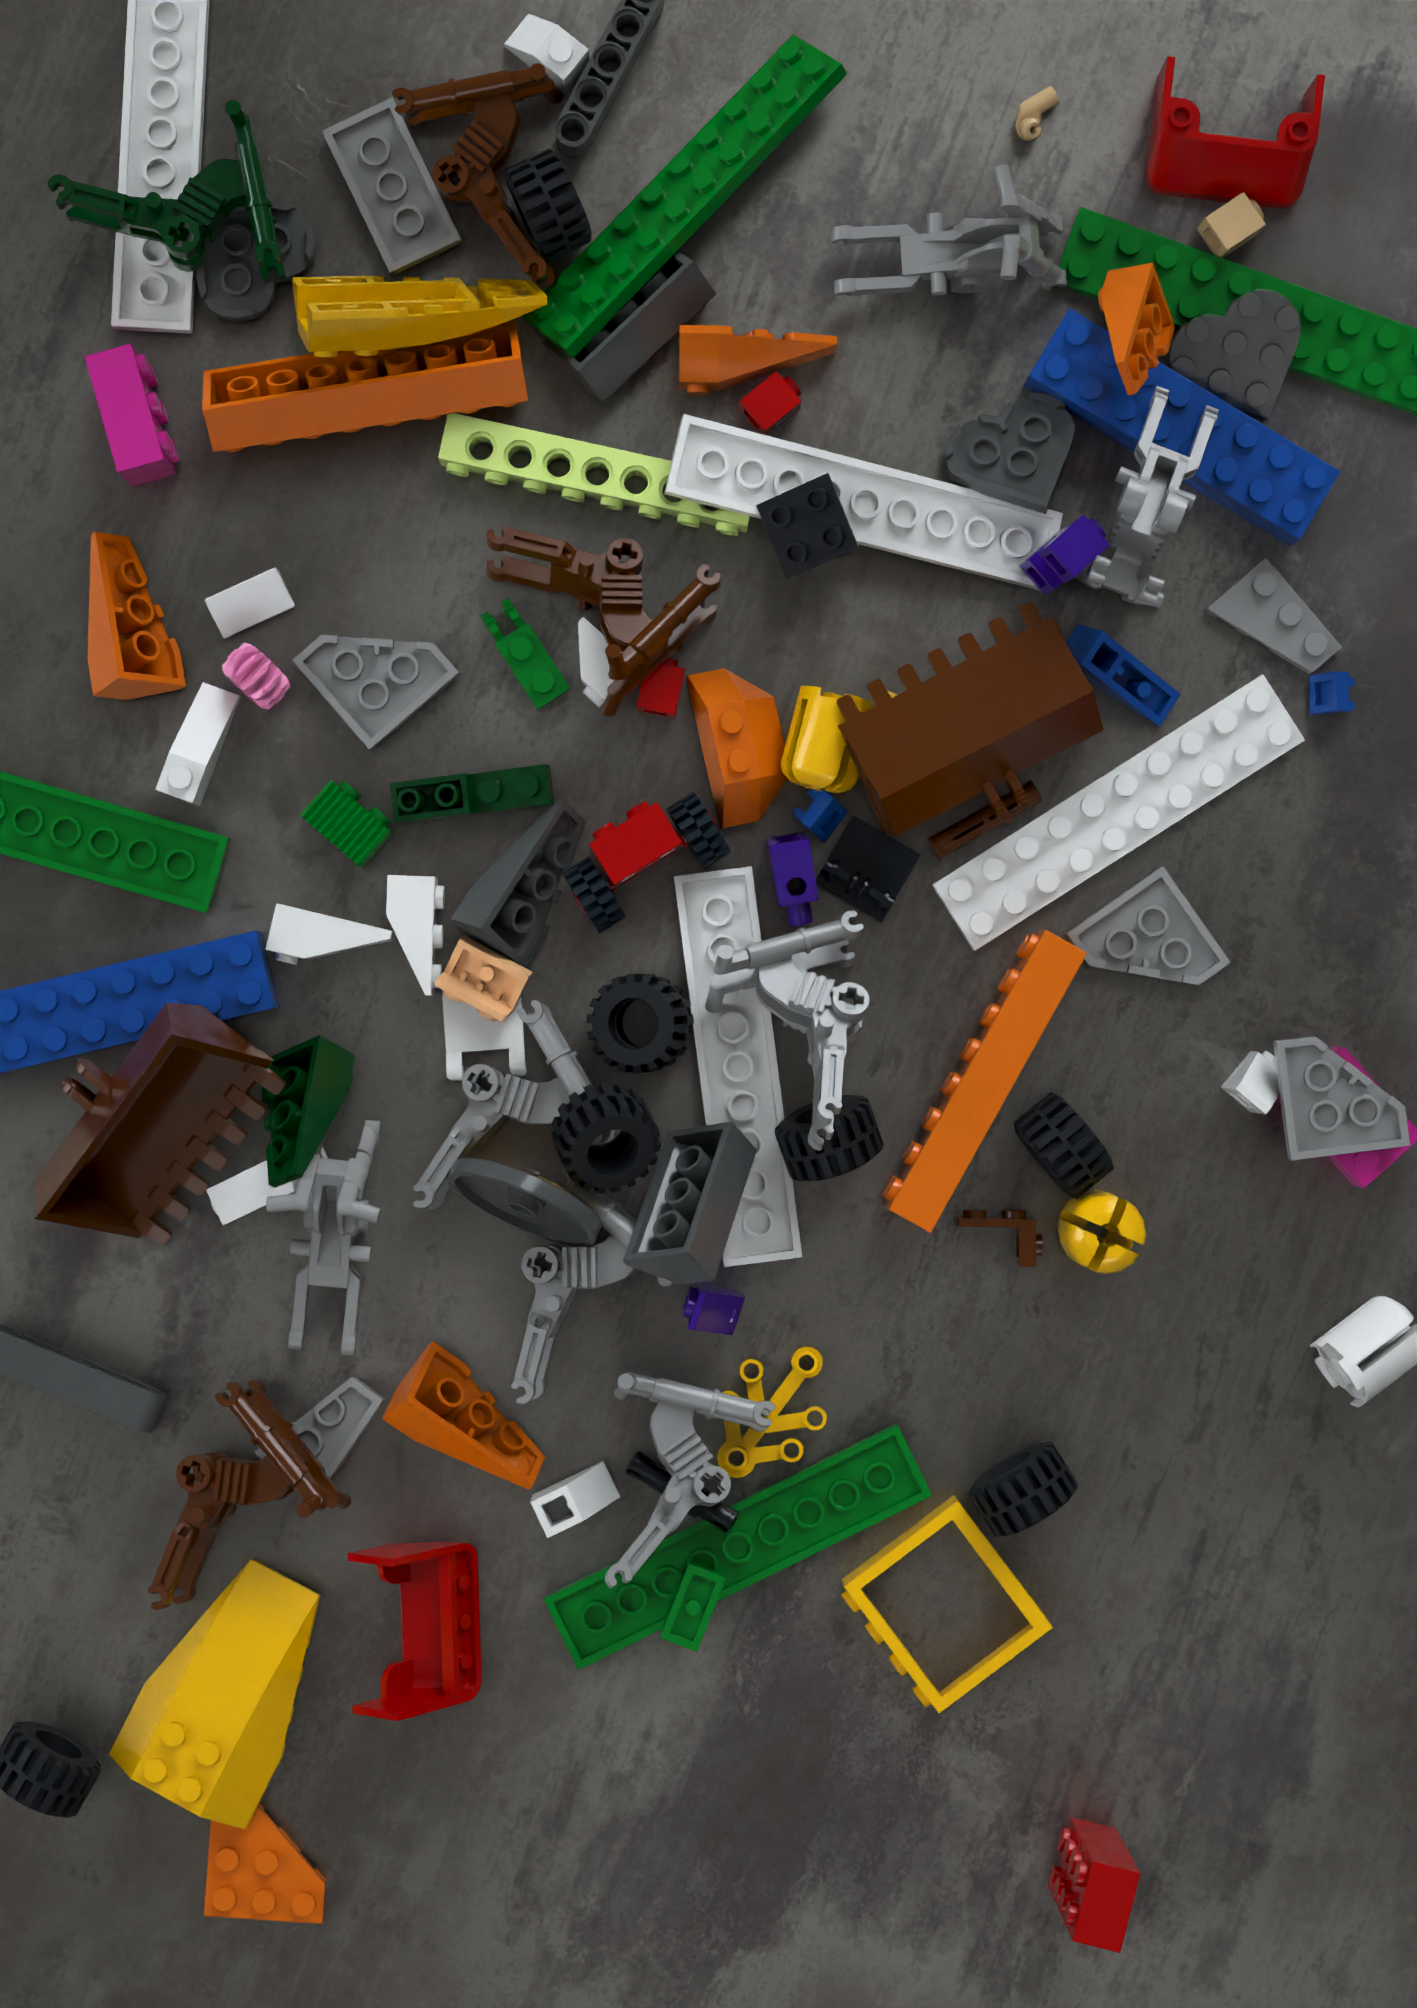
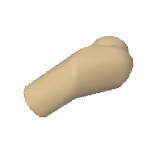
(1030, 113)

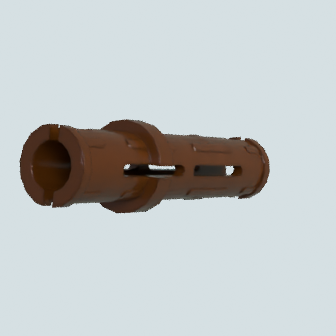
(944, 843)

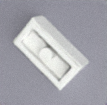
(250, 602)

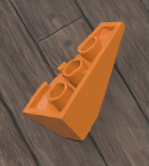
(1136, 321)
(451, 1414)

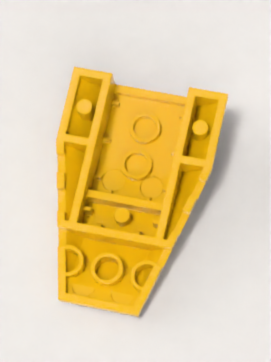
(381, 315)
(223, 1700)

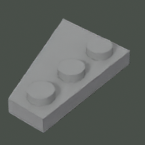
(1275, 616)
(337, 1423)

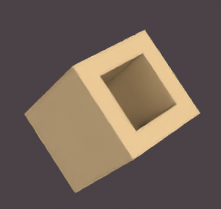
(1232, 225)

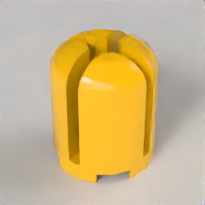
(814, 746)
(1116, 1215)

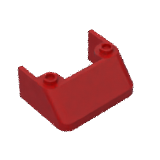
(1224, 166)
(437, 1627)

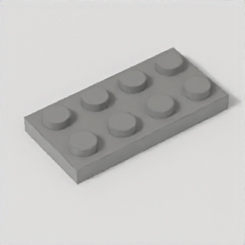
(391, 187)

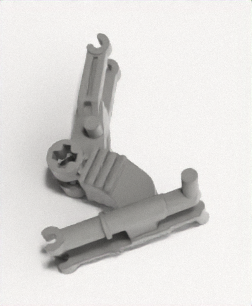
(963, 252)
(1148, 508)
(803, 1000)
(507, 1099)
(334, 1215)
(571, 1270)
(681, 1454)

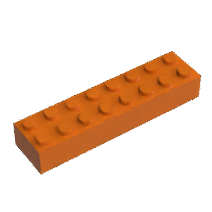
(350, 392)
(983, 1079)

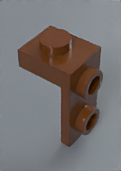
(1028, 1243)

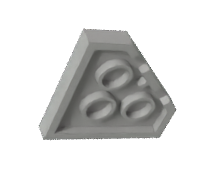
(375, 680)
(1150, 935)
(1332, 1104)

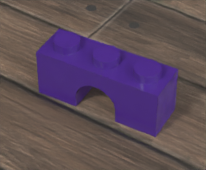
(1065, 554)

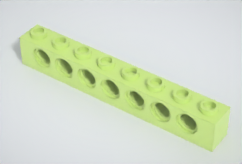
(465, 432)

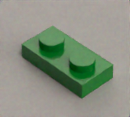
(693, 1606)

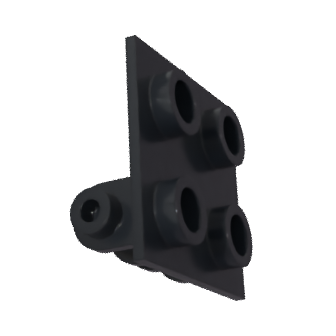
(807, 526)
(867, 868)

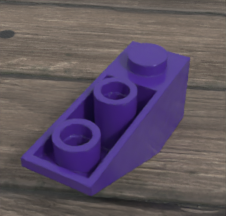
(712, 1308)

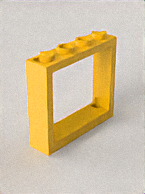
(881, 1631)

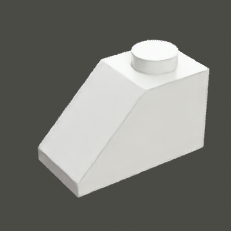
(551, 46)
(593, 662)
(1254, 1082)

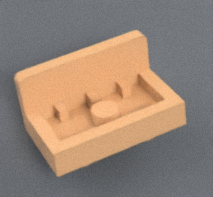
(483, 979)

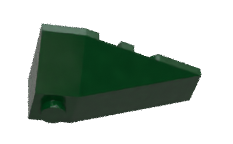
(299, 1116)

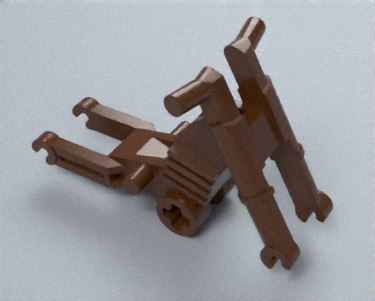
(484, 147)
(634, 640)
(239, 1481)

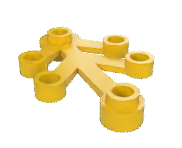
(747, 1443)

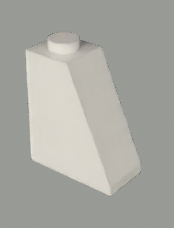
(246, 1192)

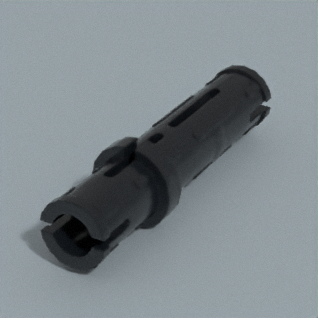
(657, 1478)

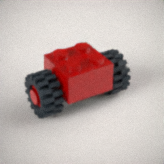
(637, 846)

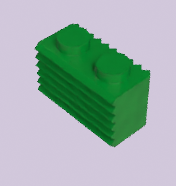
(347, 823)

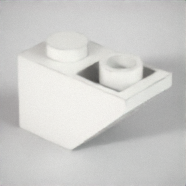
(574, 1499)

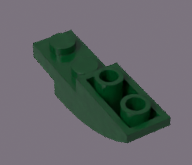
(472, 794)

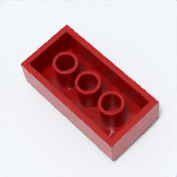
(1094, 1884)

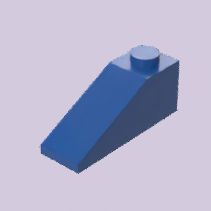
(1121, 674)

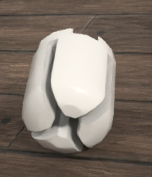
(1368, 1349)

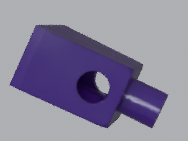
(792, 858)

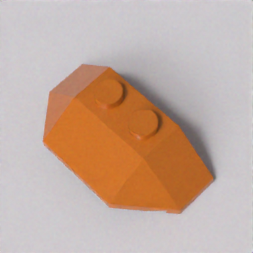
(738, 743)

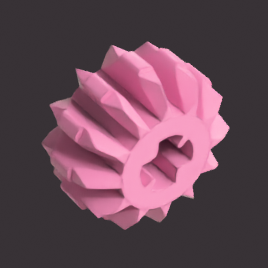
(256, 676)

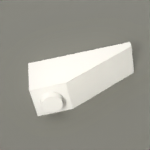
(198, 745)
(311, 935)

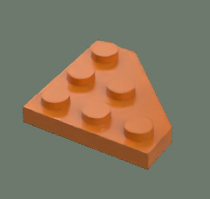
(261, 1875)

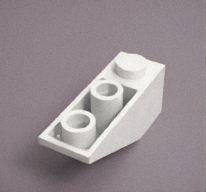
(413, 916)

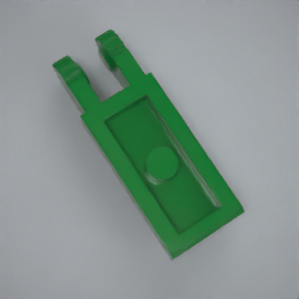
(527, 658)

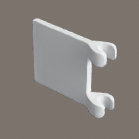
(471, 1032)

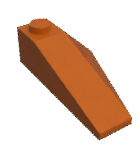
(717, 358)
(126, 636)

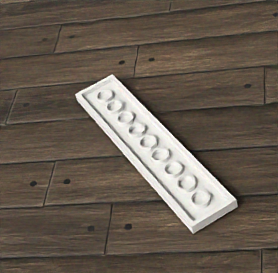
(159, 154)
(883, 504)
(1118, 812)
(738, 1060)

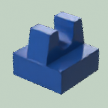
(1330, 693)
(822, 815)

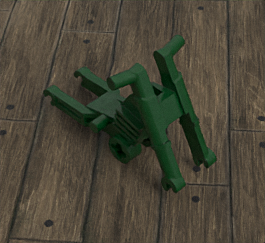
(198, 212)

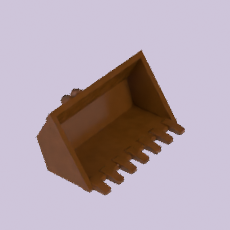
(969, 724)
(153, 1125)

